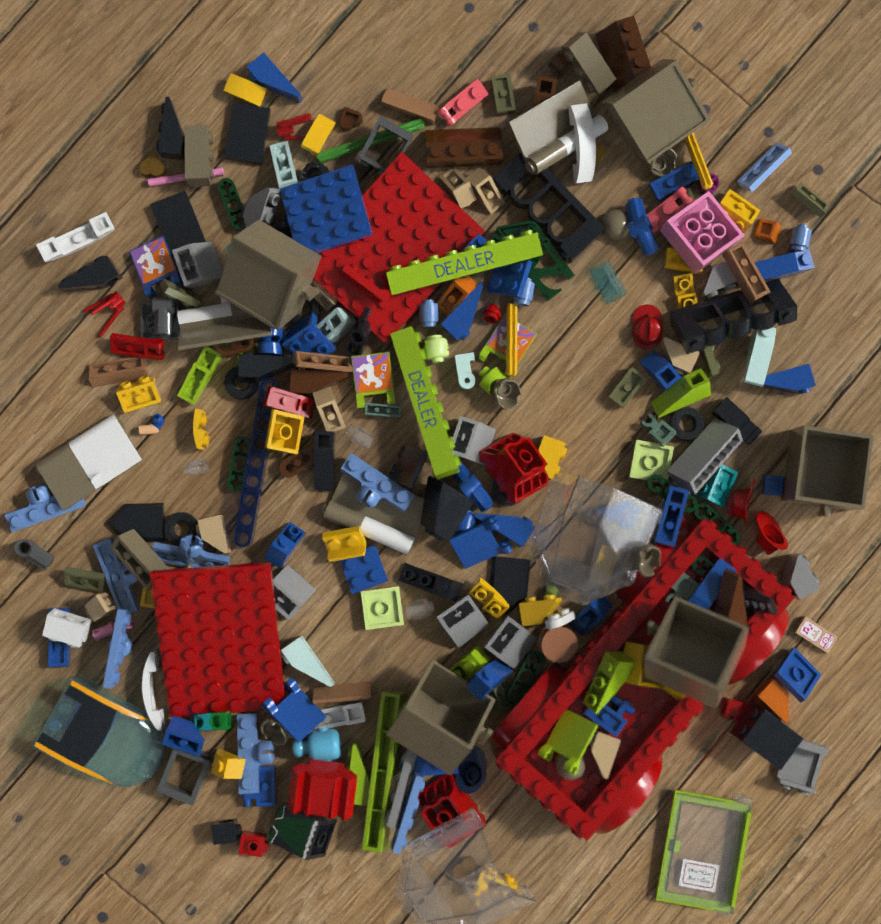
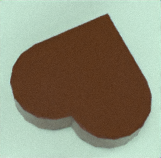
(350, 119)

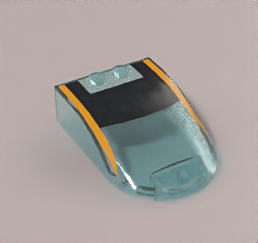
(101, 735)

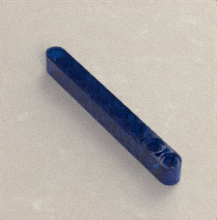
(250, 471)

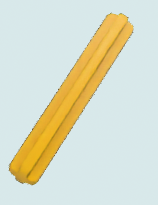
(698, 162)
(511, 340)

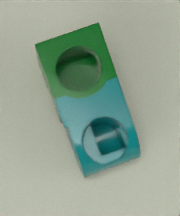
(213, 721)

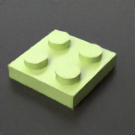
(649, 460)
(382, 608)

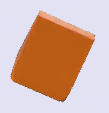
(768, 230)

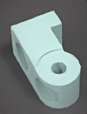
(465, 377)

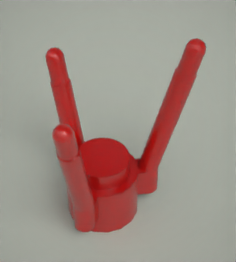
(286, 127)
(114, 301)

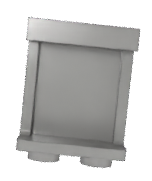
(802, 767)

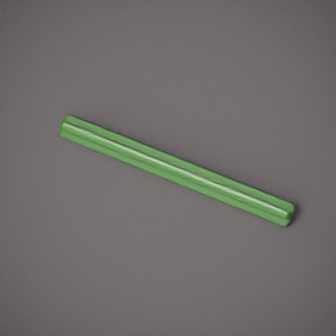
(358, 144)

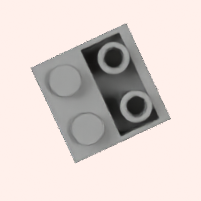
(197, 264)
(471, 438)
(799, 576)
(291, 592)
(463, 620)
(510, 642)

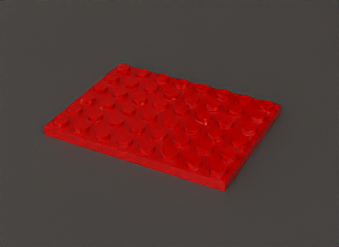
(408, 223)
(218, 638)

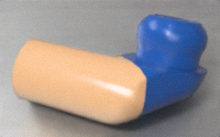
(154, 427)

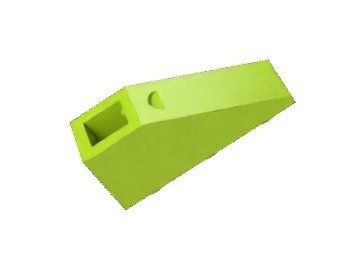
(682, 393)
(470, 663)
(608, 679)
(358, 766)

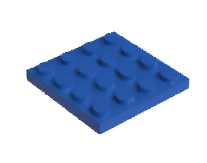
(326, 210)

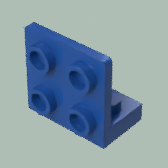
(307, 337)

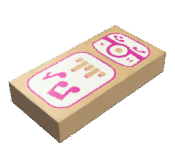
(815, 634)

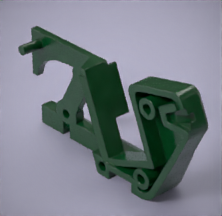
(537, 273)

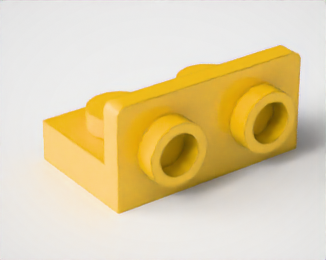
(739, 210)
(138, 393)
(344, 543)

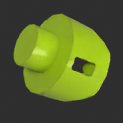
(490, 378)

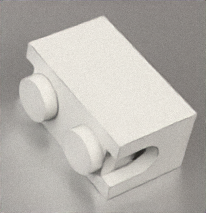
(66, 628)

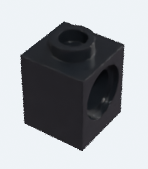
(226, 831)

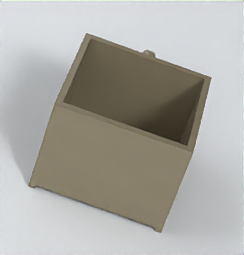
(657, 110)
(268, 274)
(827, 468)
(694, 651)
(441, 718)

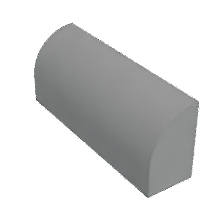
(705, 455)

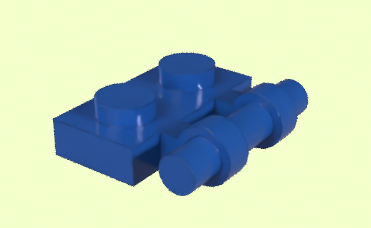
(608, 718)
(267, 788)

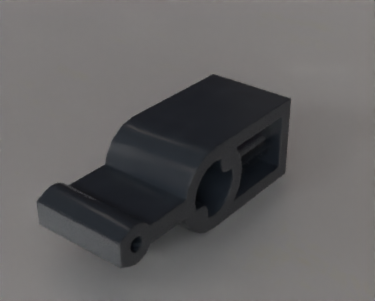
(359, 335)
(733, 415)

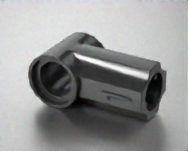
(163, 309)
(35, 554)

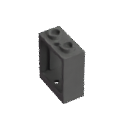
(391, 127)
(180, 793)

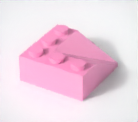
(701, 232)

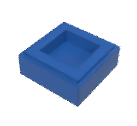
(773, 485)

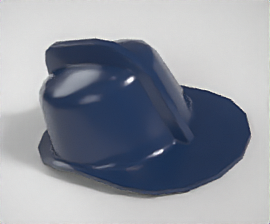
(472, 771)

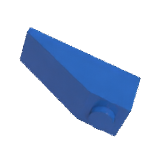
(270, 77)
(785, 265)
(461, 319)
(791, 380)
(672, 516)
(512, 527)
(709, 586)
(489, 678)

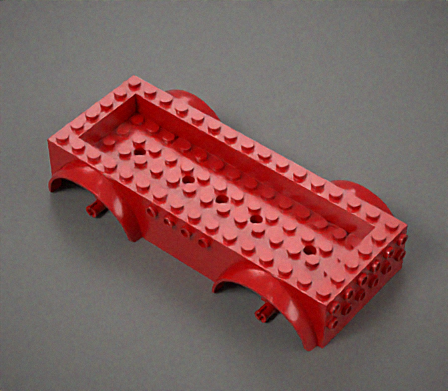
(602, 803)

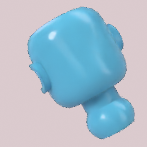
(320, 745)

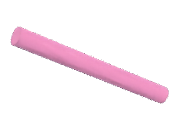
(177, 178)

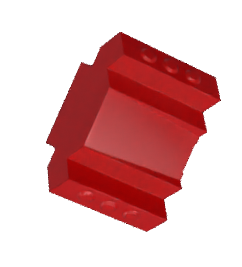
(515, 466)
(322, 789)
(444, 801)

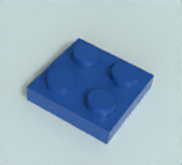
(510, 279)
(364, 571)
(797, 674)

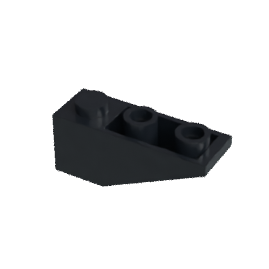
(172, 136)
(96, 276)
(258, 367)
(324, 460)
(430, 582)

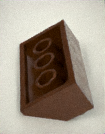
(623, 51)
(464, 147)

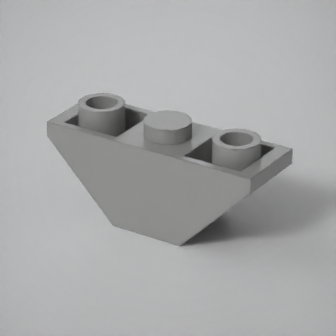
(262, 206)
(718, 278)

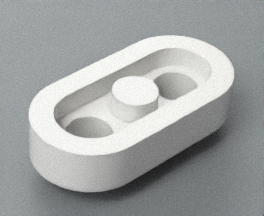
(559, 619)

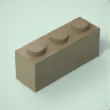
(588, 63)
(198, 156)
(137, 556)

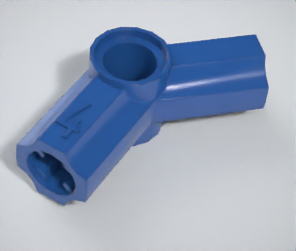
(640, 226)
(473, 488)

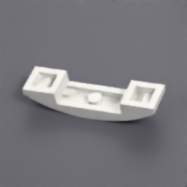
(584, 141)
(76, 239)
(156, 715)
(342, 715)

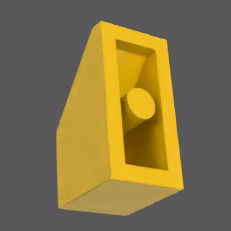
(227, 765)

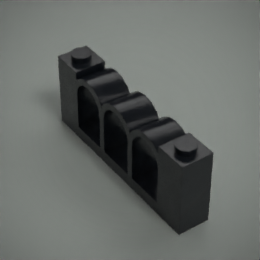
(569, 247)
(695, 338)

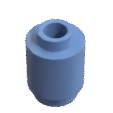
(800, 238)
(527, 294)
(428, 314)

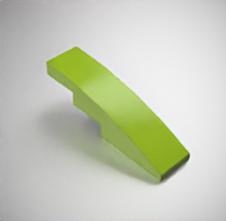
(201, 373)

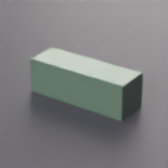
(383, 410)

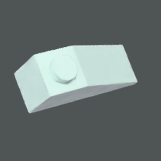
(283, 164)
(337, 324)
(759, 356)
(304, 659)

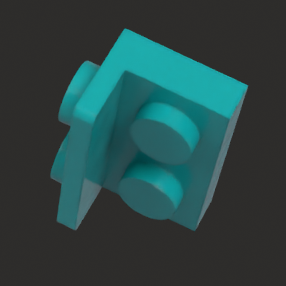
(718, 486)

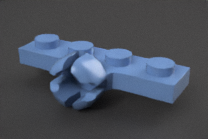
(375, 485)
(40, 508)
(189, 553)
(117, 576)
(118, 648)
(252, 750)
(409, 809)

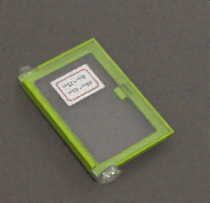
(704, 851)

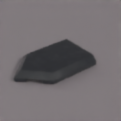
(144, 518)
(510, 579)

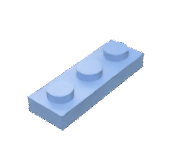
(764, 167)

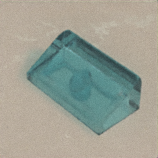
(608, 282)

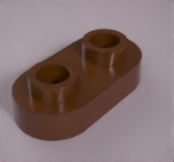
(234, 347)
(297, 462)

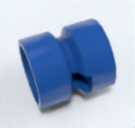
(271, 344)

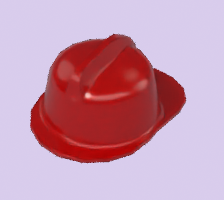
(647, 327)
(739, 502)
(770, 535)

